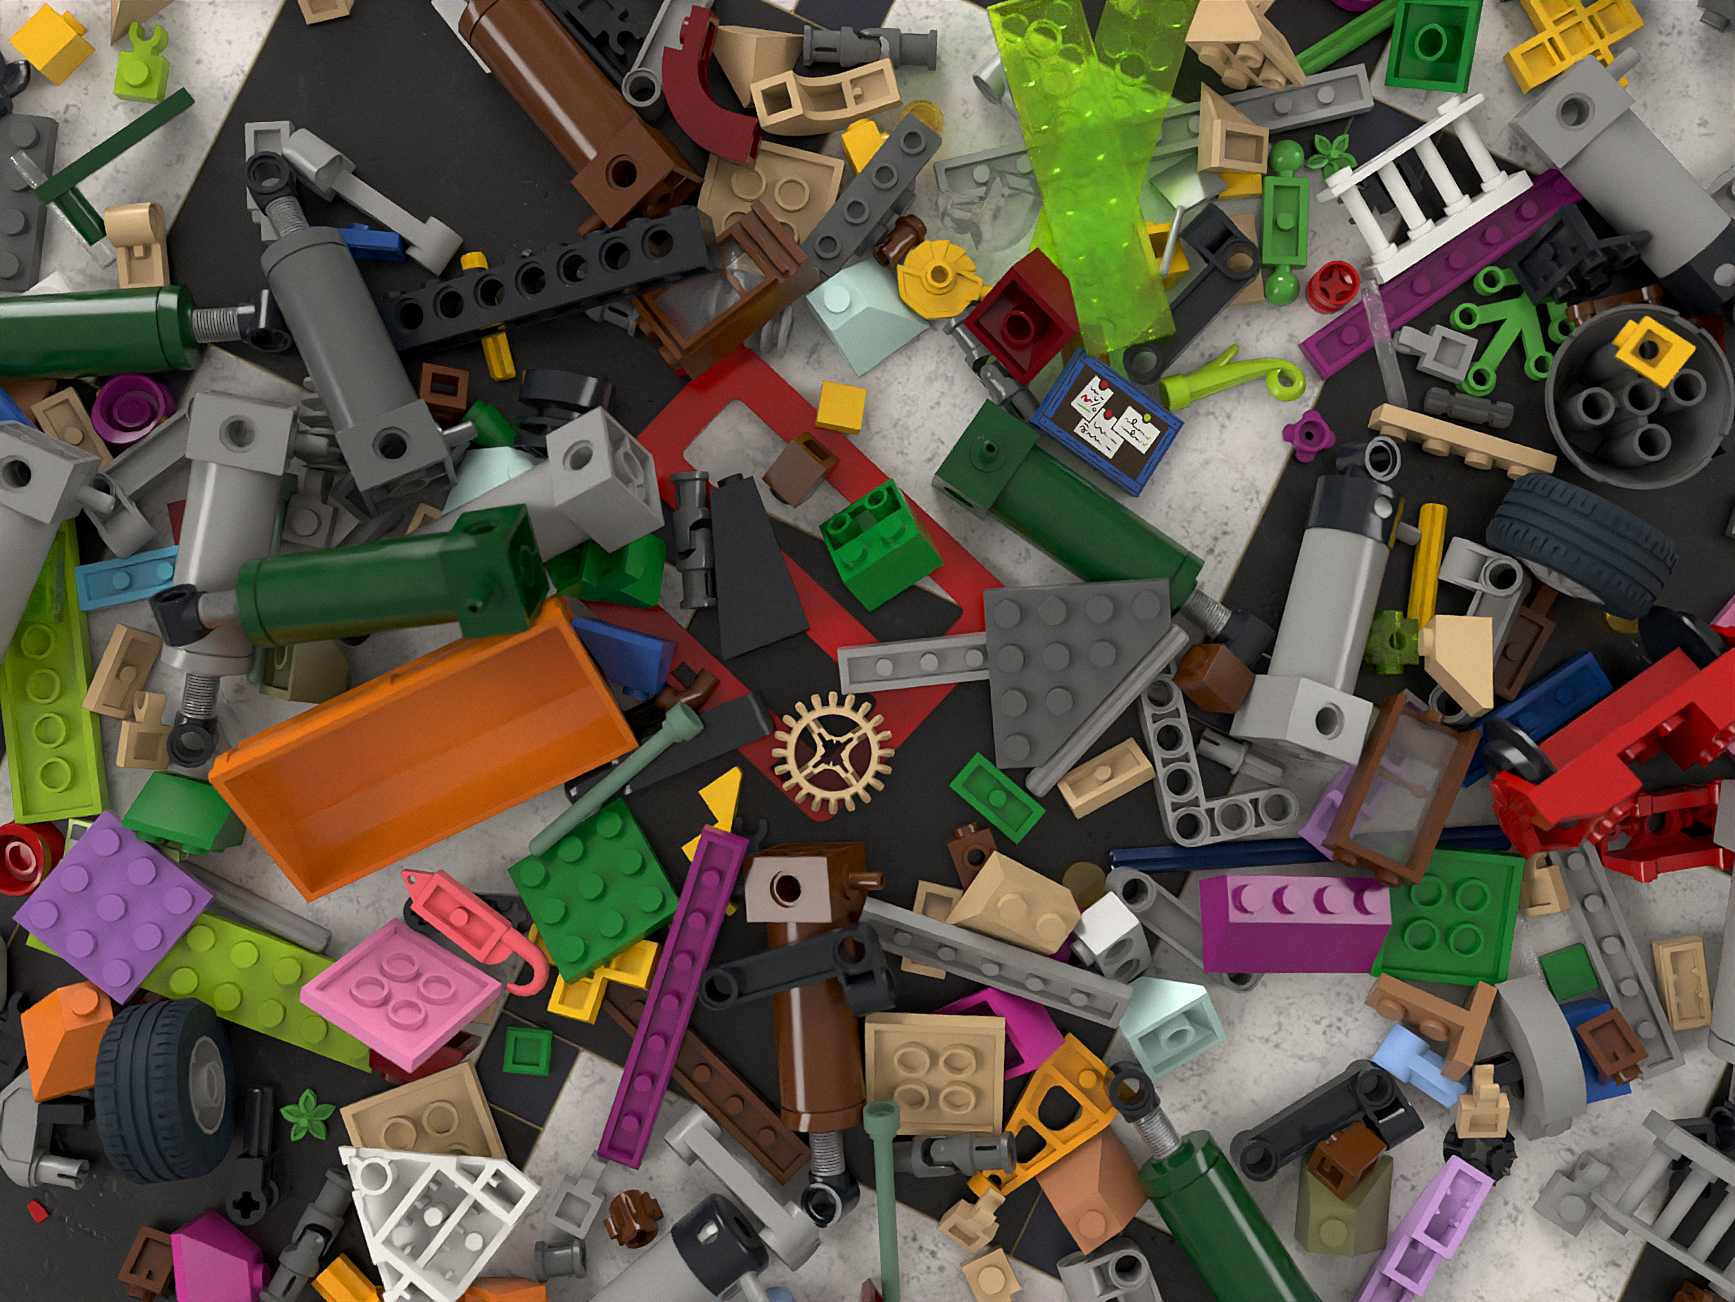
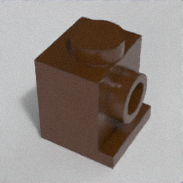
(444, 406)
(1347, 1159)

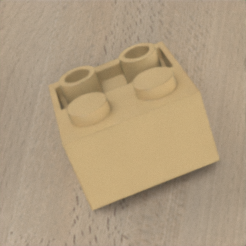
(1243, 46)

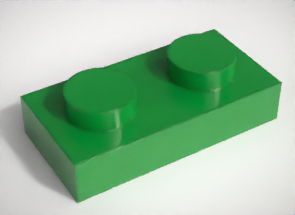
(997, 798)

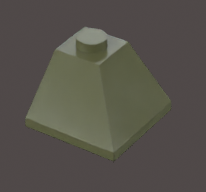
(306, 672)
(1345, 1226)

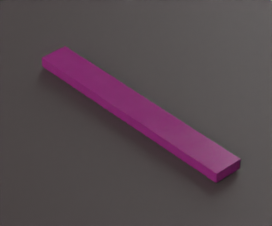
(1441, 272)
(672, 996)

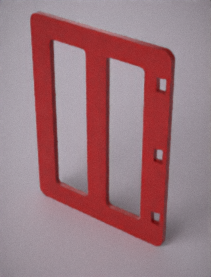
(752, 381)

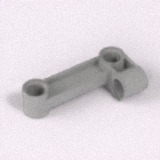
(648, 64)
(329, 173)
(134, 476)
(1478, 570)
(1172, 922)
(786, 1229)
(1096, 1279)

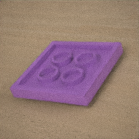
(115, 907)

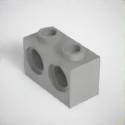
(1111, 941)

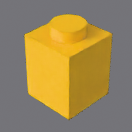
(53, 43)

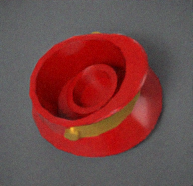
(28, 856)

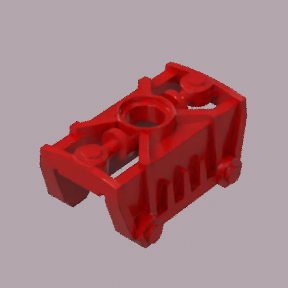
(1669, 848)

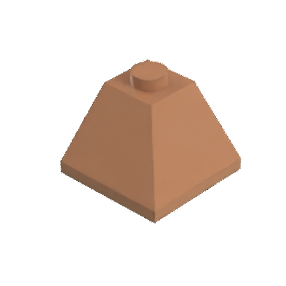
(1094, 1189)

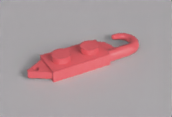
(473, 925)

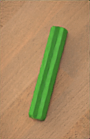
(1348, 38)

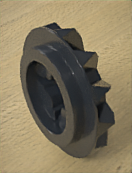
(1498, 1159)

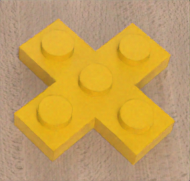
(1569, 33)
(583, 999)

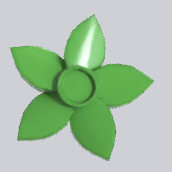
(1330, 156)
(307, 1116)

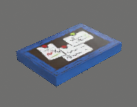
(1107, 422)

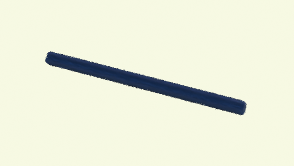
(1275, 852)

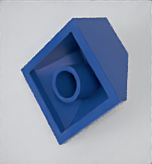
(628, 656)

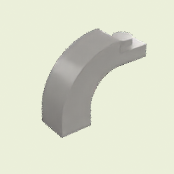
(1545, 1053)

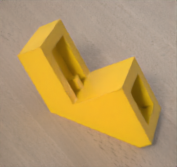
(722, 799)

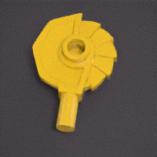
(939, 280)

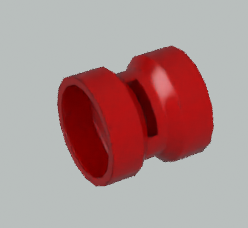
(1339, 281)

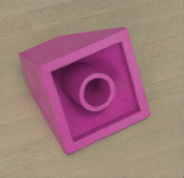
(1028, 1027)
(217, 1262)

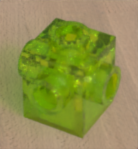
(1378, 650)

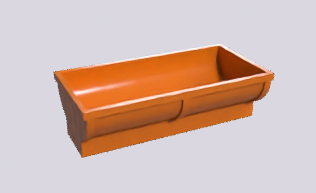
(424, 752)

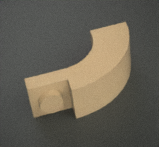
(827, 104)

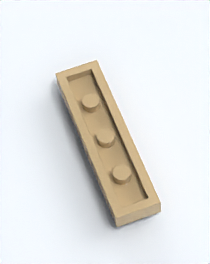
(1444, 438)

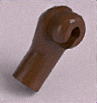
(693, 696)

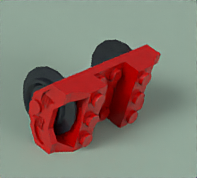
(1579, 778)

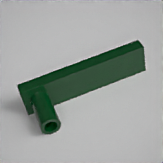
(62, 186)

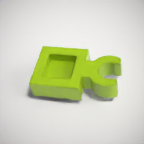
(143, 73)

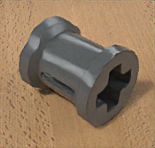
(560, 1259)

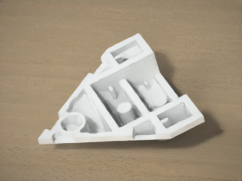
(434, 1217)

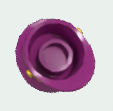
(130, 409)

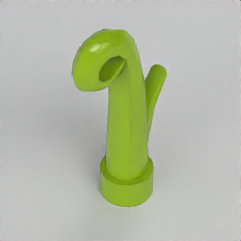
(1218, 375)

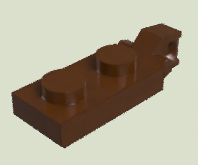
(1525, 641)

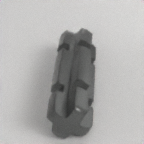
(1468, 408)

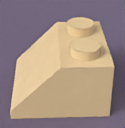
(1017, 907)

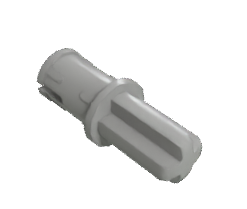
(1240, 758)

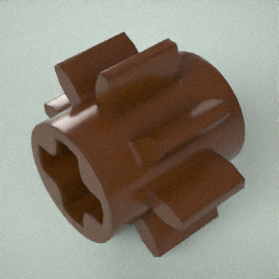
(633, 1219)

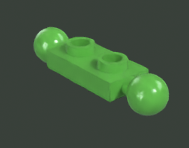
(1284, 223)

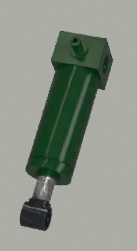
(126, 332)
(1081, 527)
(476, 574)
(1207, 1204)

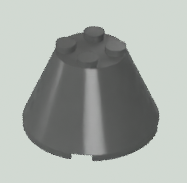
(1623, 424)

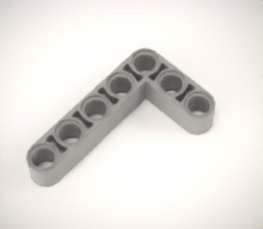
(1192, 799)

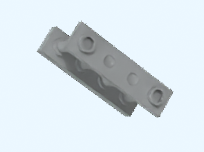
(1707, 1167)

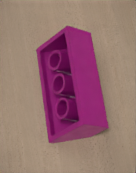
(1292, 923)

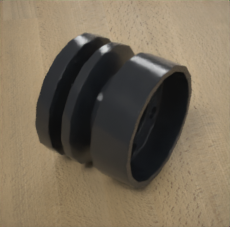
(558, 401)

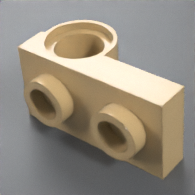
(140, 244)

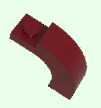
(687, 92)

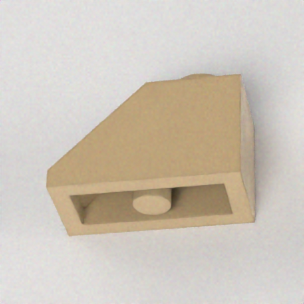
(1460, 659)

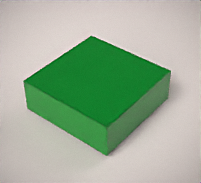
(1568, 972)
(528, 1050)

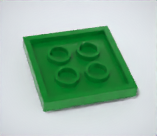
(596, 891)
(1455, 921)

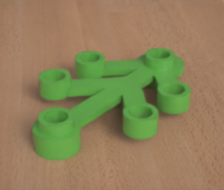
(1518, 316)

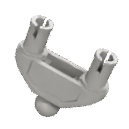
(27, 1143)

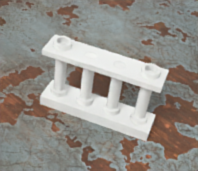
(1460, 209)

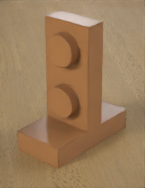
(1437, 1018)

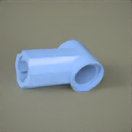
(1413, 1061)

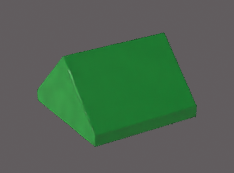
(1433, 44)

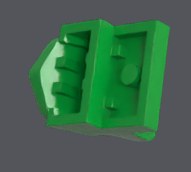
(622, 577)

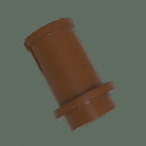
(908, 233)

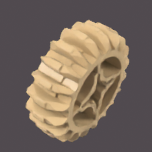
(801, 775)

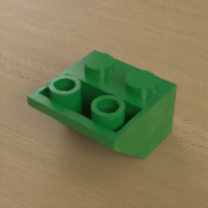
(880, 545)
(185, 812)

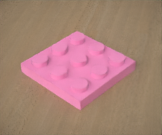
(401, 994)

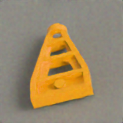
(1081, 1076)

